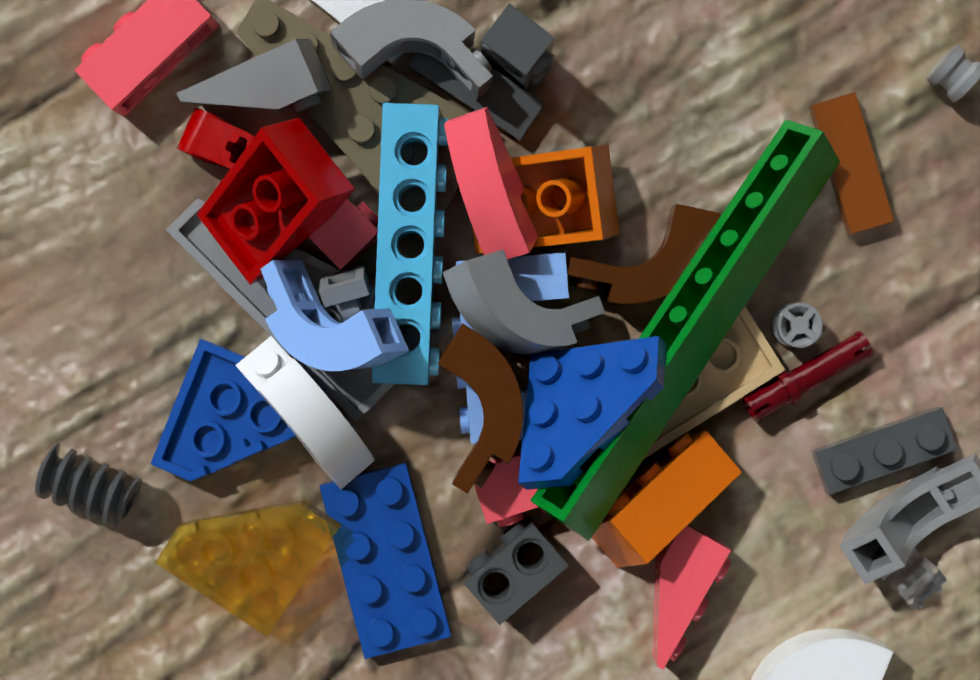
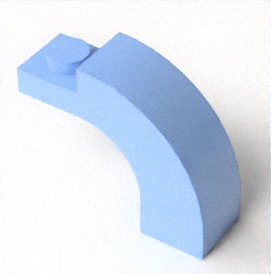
(318, 339)

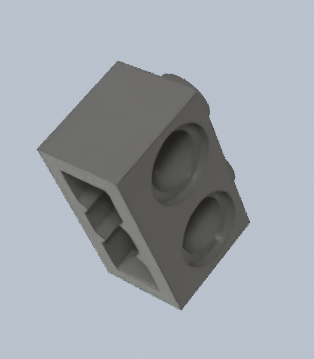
(518, 48)
(523, 577)

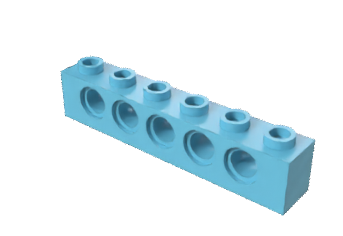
(400, 127)

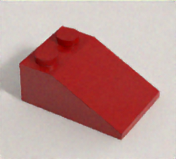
(274, 197)

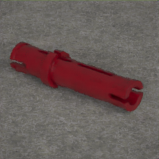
(791, 385)

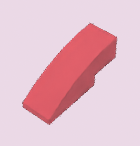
(489, 185)

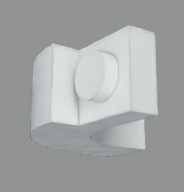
(306, 412)
(826, 656)

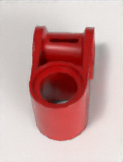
(213, 139)

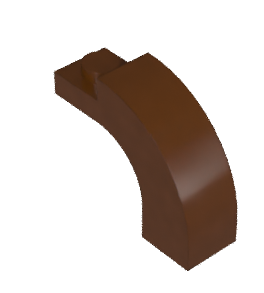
(655, 278)
(495, 383)

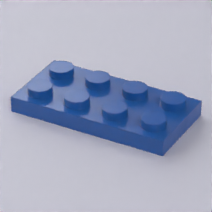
(386, 561)

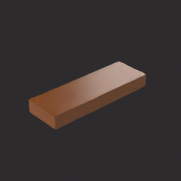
(857, 176)

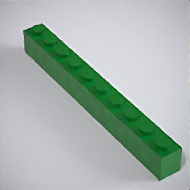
(703, 310)

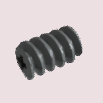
(85, 488)

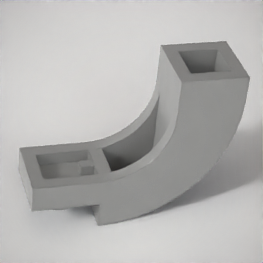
(412, 27)
(505, 316)
(896, 524)

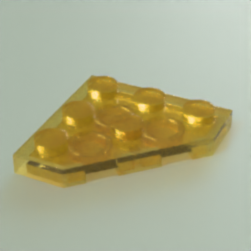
(251, 558)

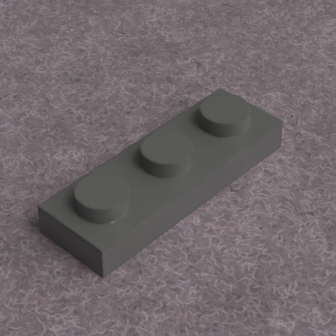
(884, 450)

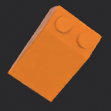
(568, 195)

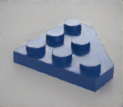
(582, 403)
(216, 418)

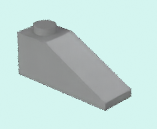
(272, 80)

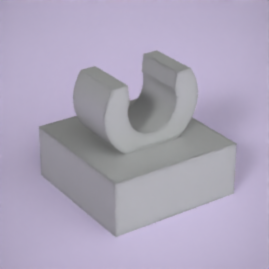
(345, 289)

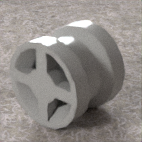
(955, 73)
(804, 325)

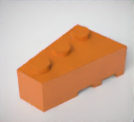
(665, 499)

